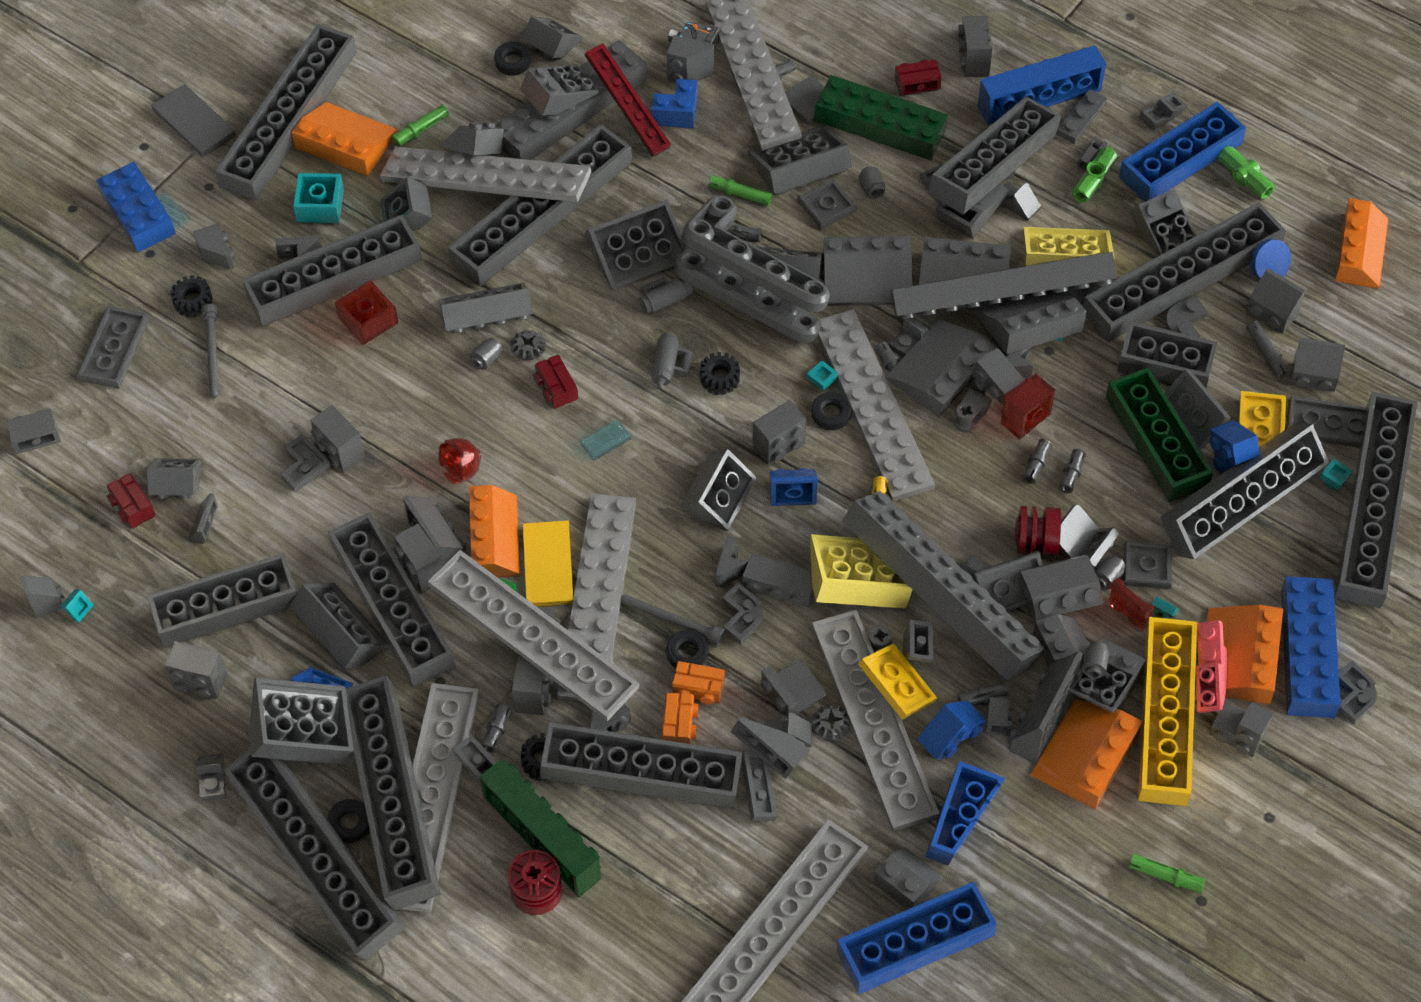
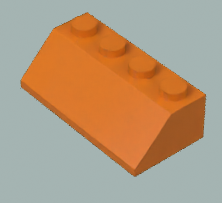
(1362, 244)
(494, 530)

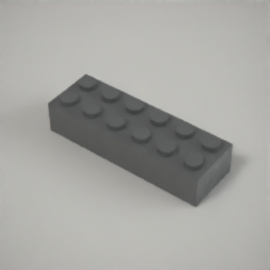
(222, 600)

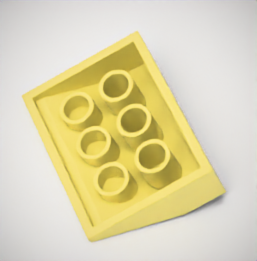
(1055, 244)
(852, 574)

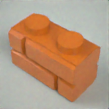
(701, 681)
(678, 718)

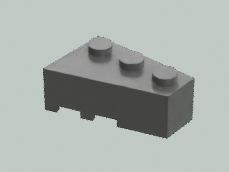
(975, 46)

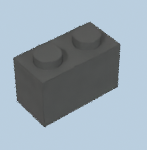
(33, 431)

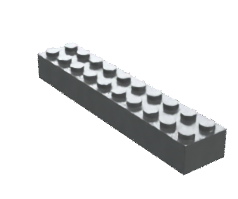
(297, 92)
(526, 219)
(1181, 272)
(1004, 283)
(1376, 500)
(943, 585)
(391, 794)
(316, 853)

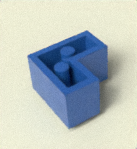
(676, 109)
(1232, 445)
(950, 727)

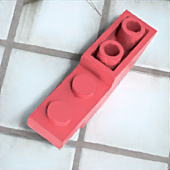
(1211, 667)

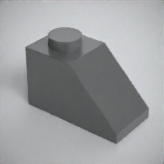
(42, 594)
(918, 641)

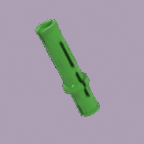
(413, 129)
(740, 190)
(1167, 873)

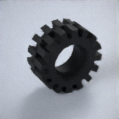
(191, 286)
(724, 363)
(527, 753)

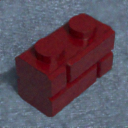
(917, 77)
(556, 381)
(130, 500)

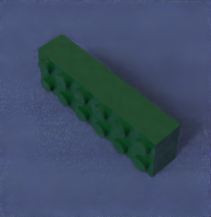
(880, 117)
(1159, 434)
(540, 826)

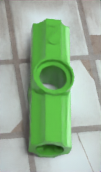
(1246, 172)
(1094, 174)

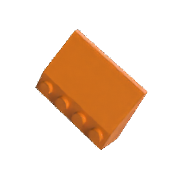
(343, 137)
(1252, 647)
(1087, 751)

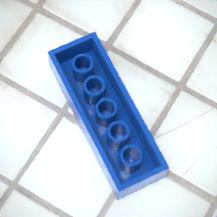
(1044, 82)
(1181, 152)
(1310, 647)
(916, 937)

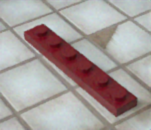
(627, 99)

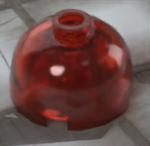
(460, 459)

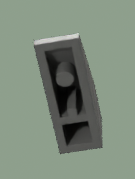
(774, 746)

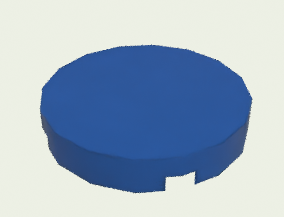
(1271, 255)

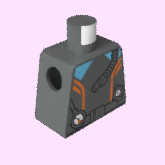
(698, 32)

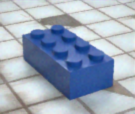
(136, 207)

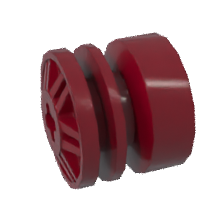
(1038, 530)
(538, 894)

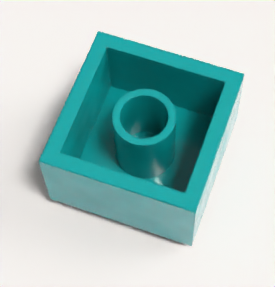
(318, 198)

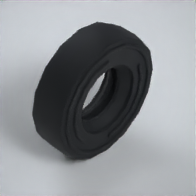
(512, 48)
(831, 423)
(684, 637)
(349, 806)

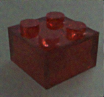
(366, 312)
(1027, 406)

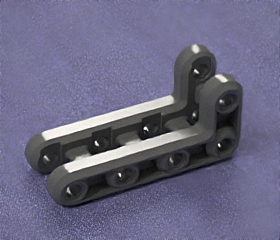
(747, 275)

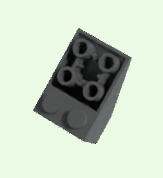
(557, 88)
(976, 217)
(1163, 222)
(1121, 678)

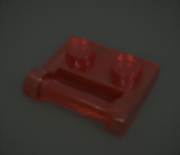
(1129, 604)

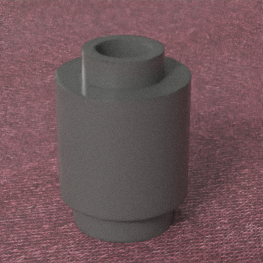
(872, 182)
(485, 354)
(1109, 570)
(1095, 660)

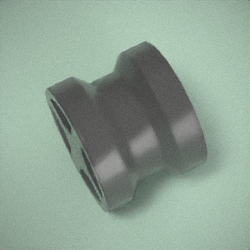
(875, 639)

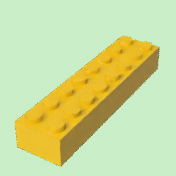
(1168, 712)

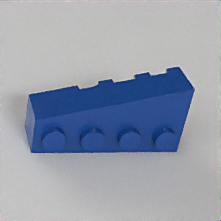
(964, 804)

